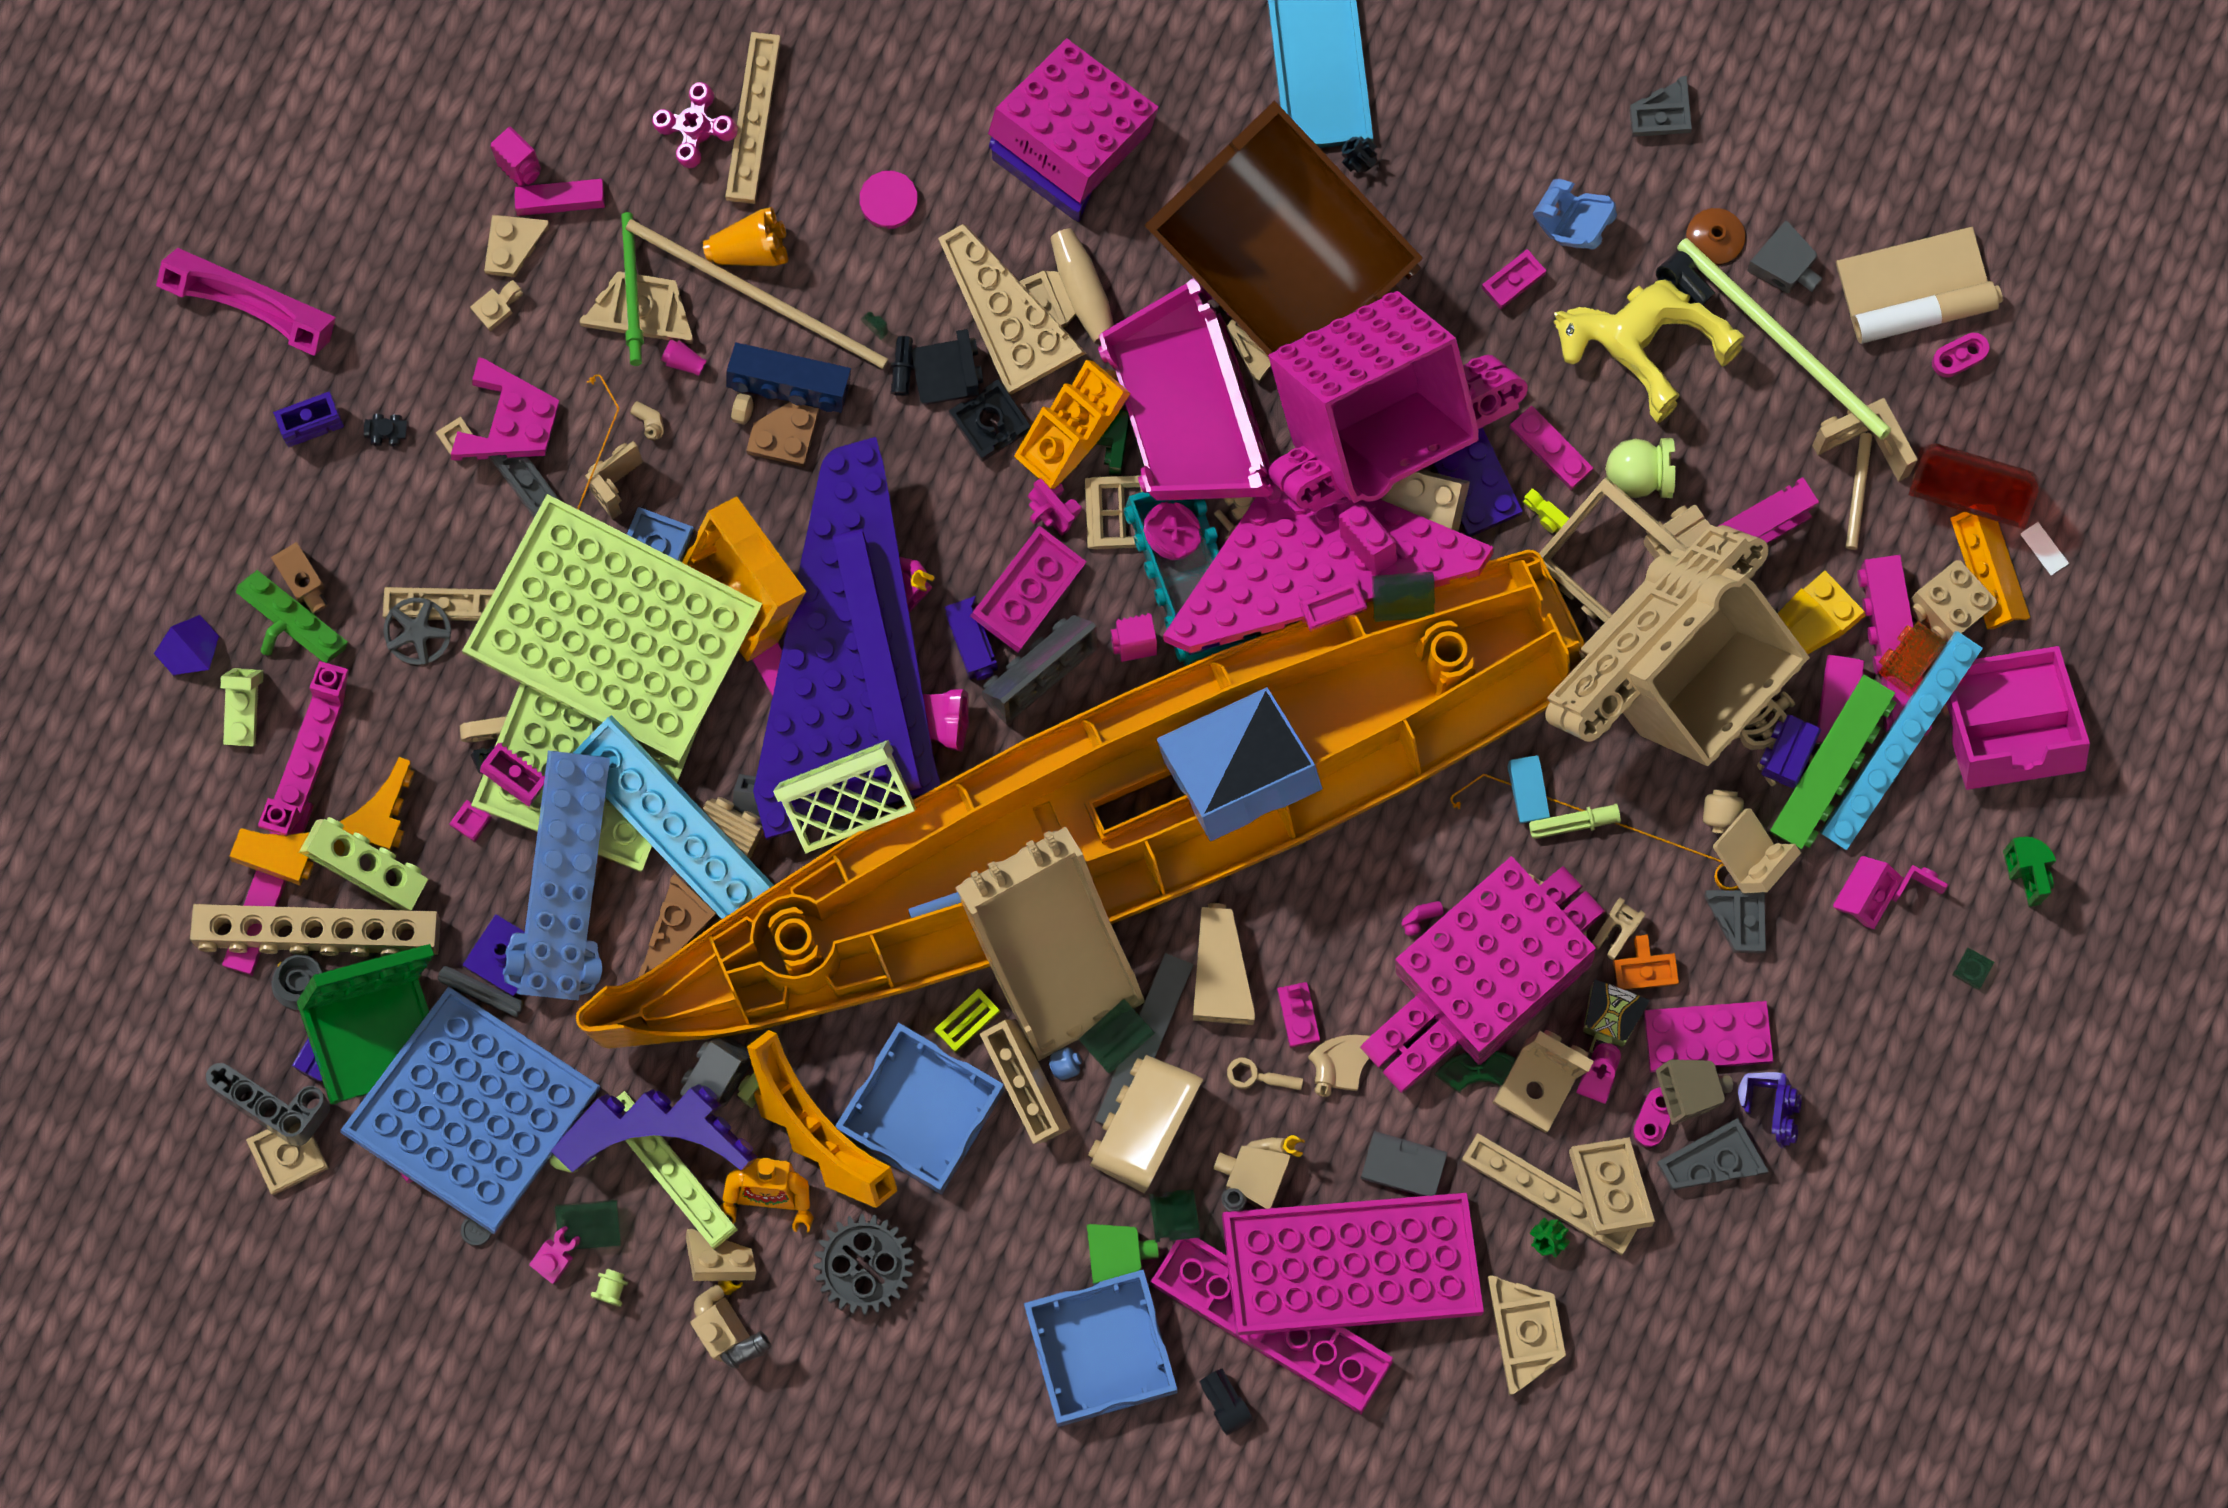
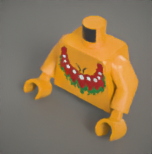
(768, 1185)

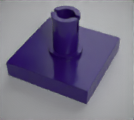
(489, 955)

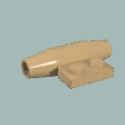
(1073, 289)

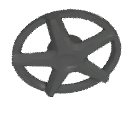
(416, 631)

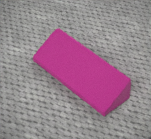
(559, 197)
(1839, 682)

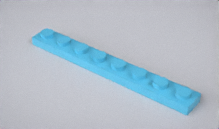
(1901, 740)

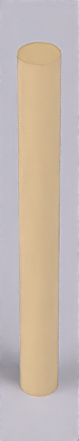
(1858, 491)

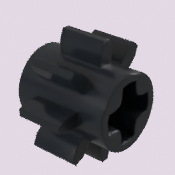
(1359, 154)

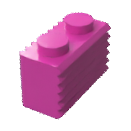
(516, 157)
(1367, 538)
(1134, 638)
(513, 774)

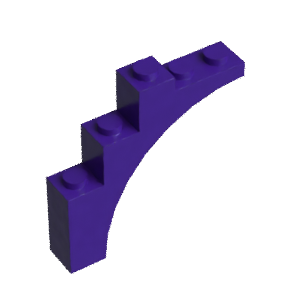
(652, 1115)

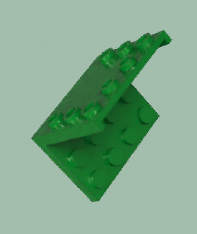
(363, 1018)

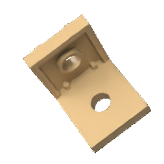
(1894, 446)
(1550, 1065)

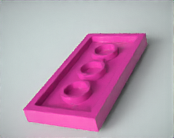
(1028, 589)
(1715, 1033)

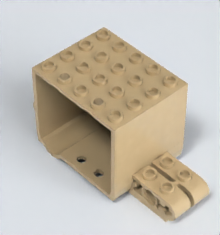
(1684, 652)

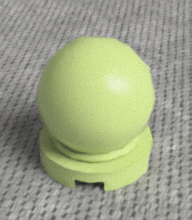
(1642, 468)

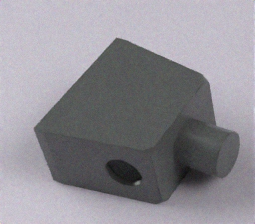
(1786, 261)

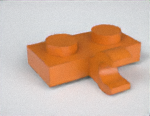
(1645, 970)

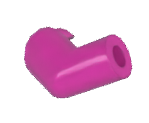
(1418, 914)

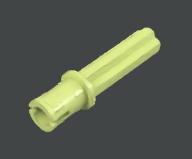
(1575, 821)

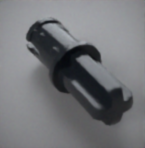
(902, 366)

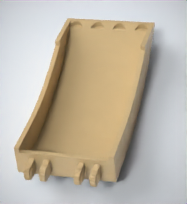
(1049, 941)

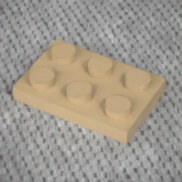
(1611, 1186)

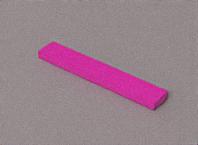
(264, 891)

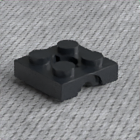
(982, 438)

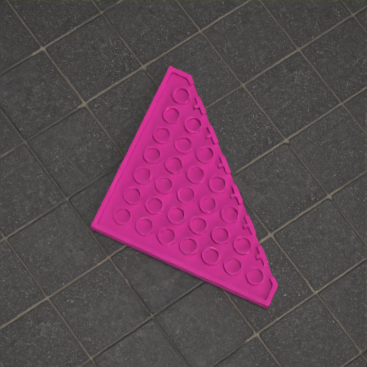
(1292, 554)

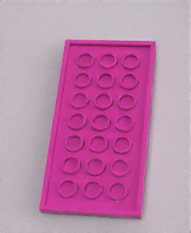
(1352, 1264)

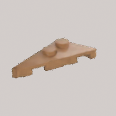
(680, 921)

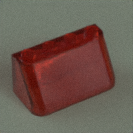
(1974, 484)

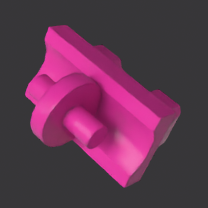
(1050, 509)

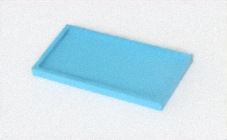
(1321, 68)

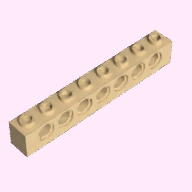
(209, 918)

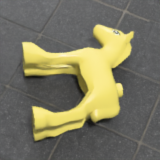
(1633, 330)

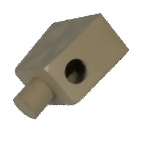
(1691, 1088)

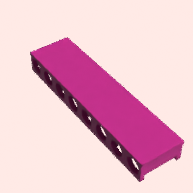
(1325, 1357)

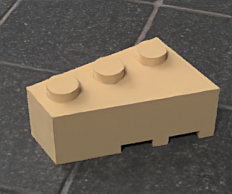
(1431, 497)

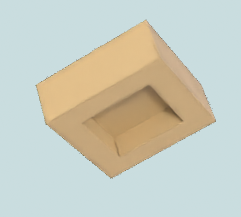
(448, 433)

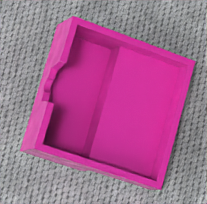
(2017, 720)

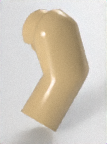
(652, 420)

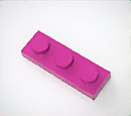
(1551, 447)

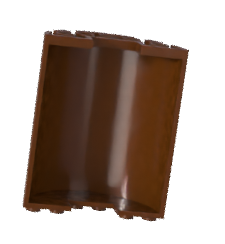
(1282, 235)

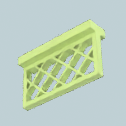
(833, 773)

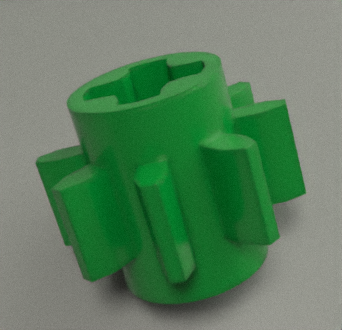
(1549, 1237)

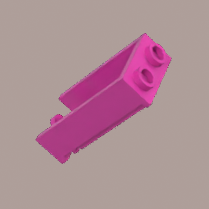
(1777, 513)

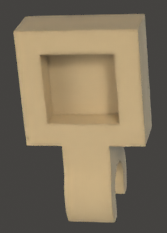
(494, 308)

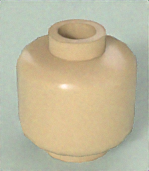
(1722, 809)

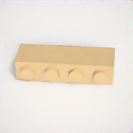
(1025, 1081)

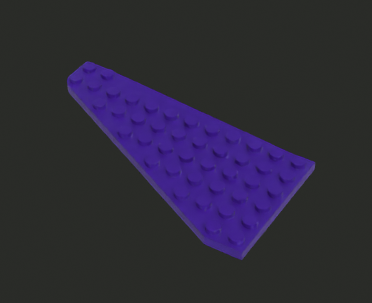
(820, 687)

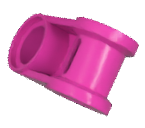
(1600, 1078)

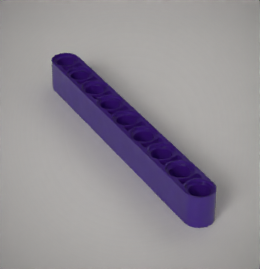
(875, 653)

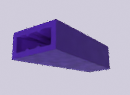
(1037, 181)

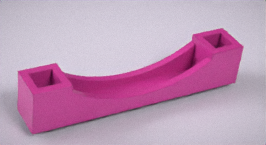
(298, 322)

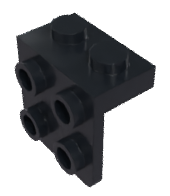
(947, 370)

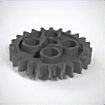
(844, 1285)

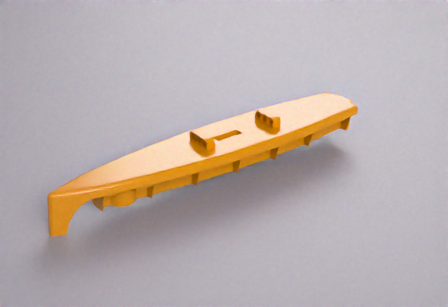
(1364, 697)

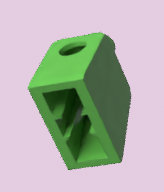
(1117, 1251)

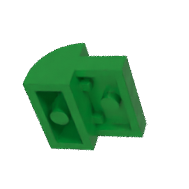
(2031, 860)

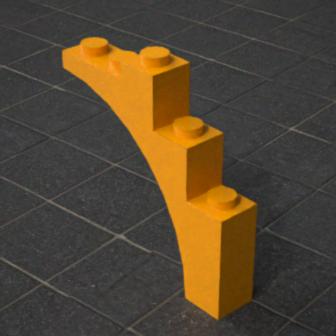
(280, 853)
(810, 1132)

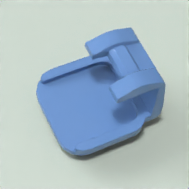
(1580, 217)

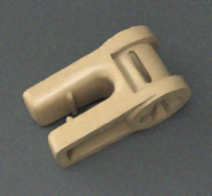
(1617, 918)

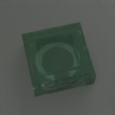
(1973, 968)

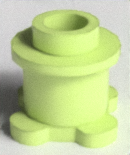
(610, 1287)

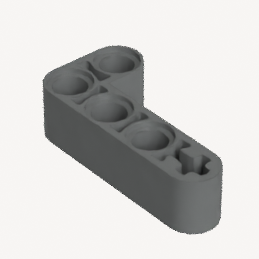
(263, 1100)

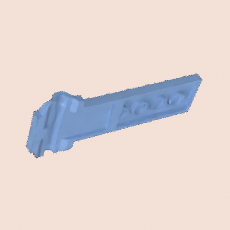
(554, 951)

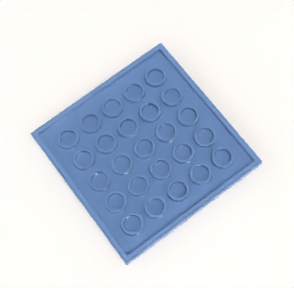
(470, 1110)

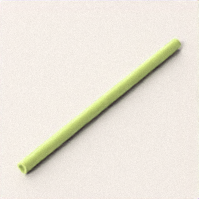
(1785, 340)

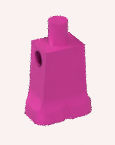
(948, 718)

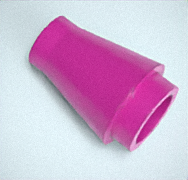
(681, 357)

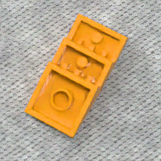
(1072, 424)

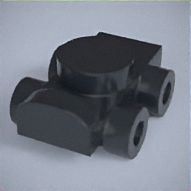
(383, 428)

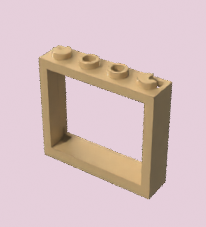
(1570, 586)

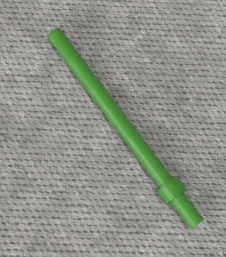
(634, 334)

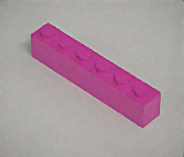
(1889, 614)

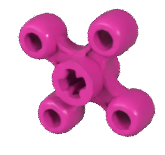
(701, 97)

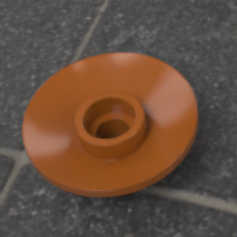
(1717, 249)

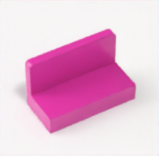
(1868, 891)

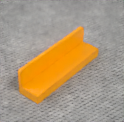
(1991, 564)

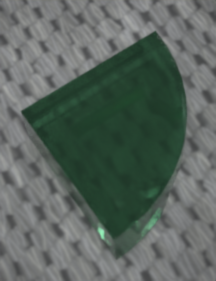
(875, 324)

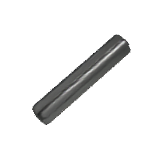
(480, 991)

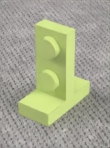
(241, 705)

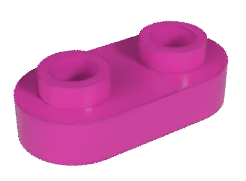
(1959, 356)
(1653, 1116)

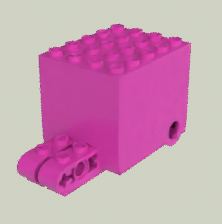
(1379, 397)
(1487, 970)

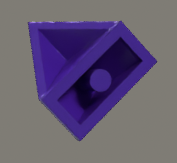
(188, 646)

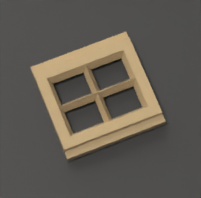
(1095, 512)

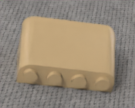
(1144, 1122)

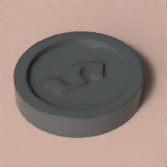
(474, 1233)

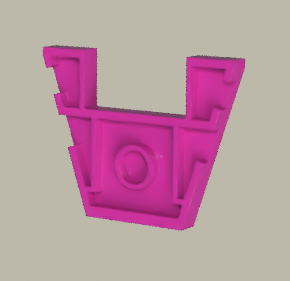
(520, 421)

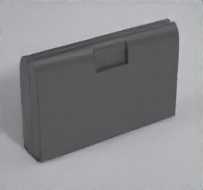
(1403, 1165)

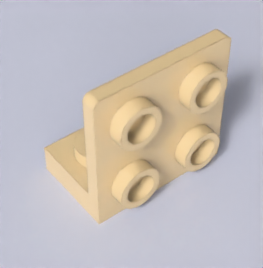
(602, 486)
(1752, 855)

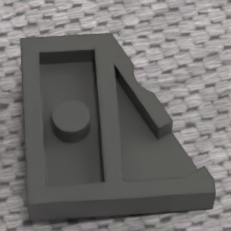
(1663, 112)
(1740, 918)

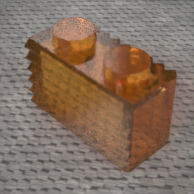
(1912, 657)

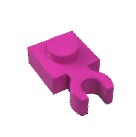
(553, 1257)

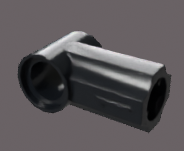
(1680, 271)
(1229, 1408)

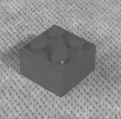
(719, 1067)

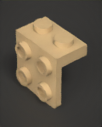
(1951, 601)

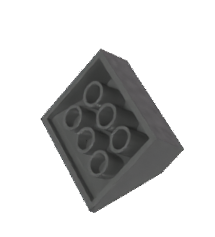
(1041, 668)

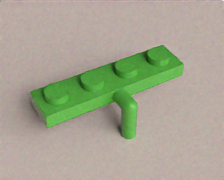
(289, 617)

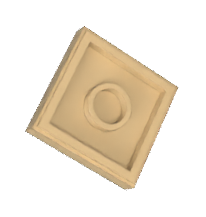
(283, 1163)

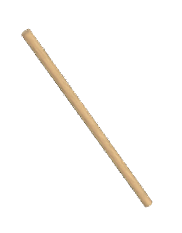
(757, 294)

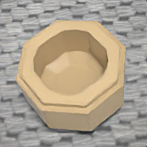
(742, 409)

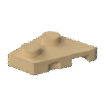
(511, 243)
(723, 1263)

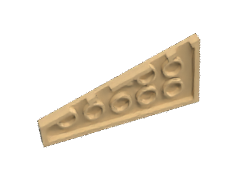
(1013, 324)

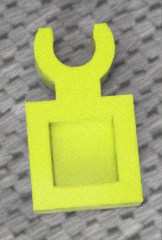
(1551, 517)

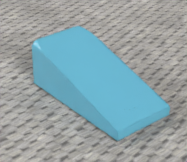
(1528, 788)

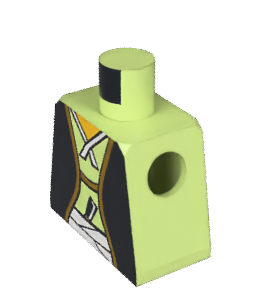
(1612, 1014)

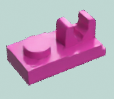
(1298, 1014)

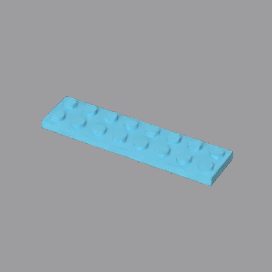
(674, 822)

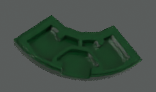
(1464, 1071)

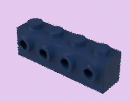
(788, 377)

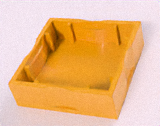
(742, 557)

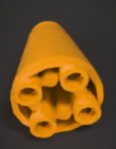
(749, 242)

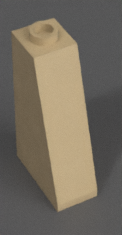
(1221, 977)

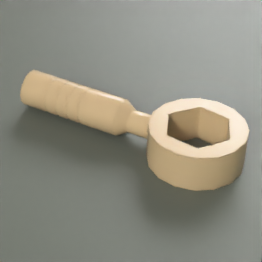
(1268, 1078)

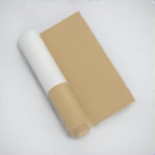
(1916, 285)

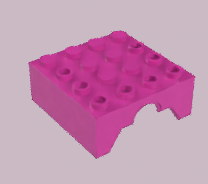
(1074, 116)

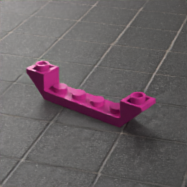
(309, 750)

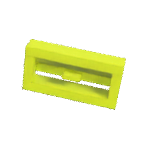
(948, 1039)

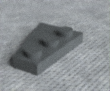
(1713, 1158)

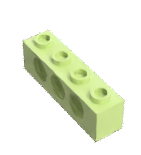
(320, 849)

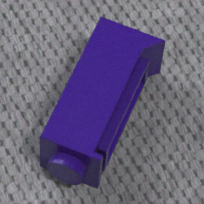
(971, 639)

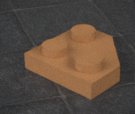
(784, 434)

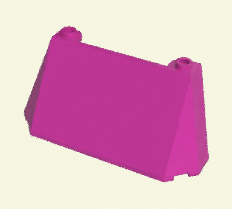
(1187, 400)

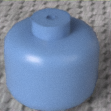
(1065, 1063)

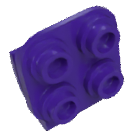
(1786, 1103)

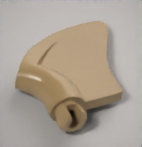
(1339, 1063)

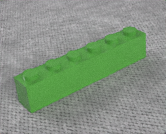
(1832, 762)

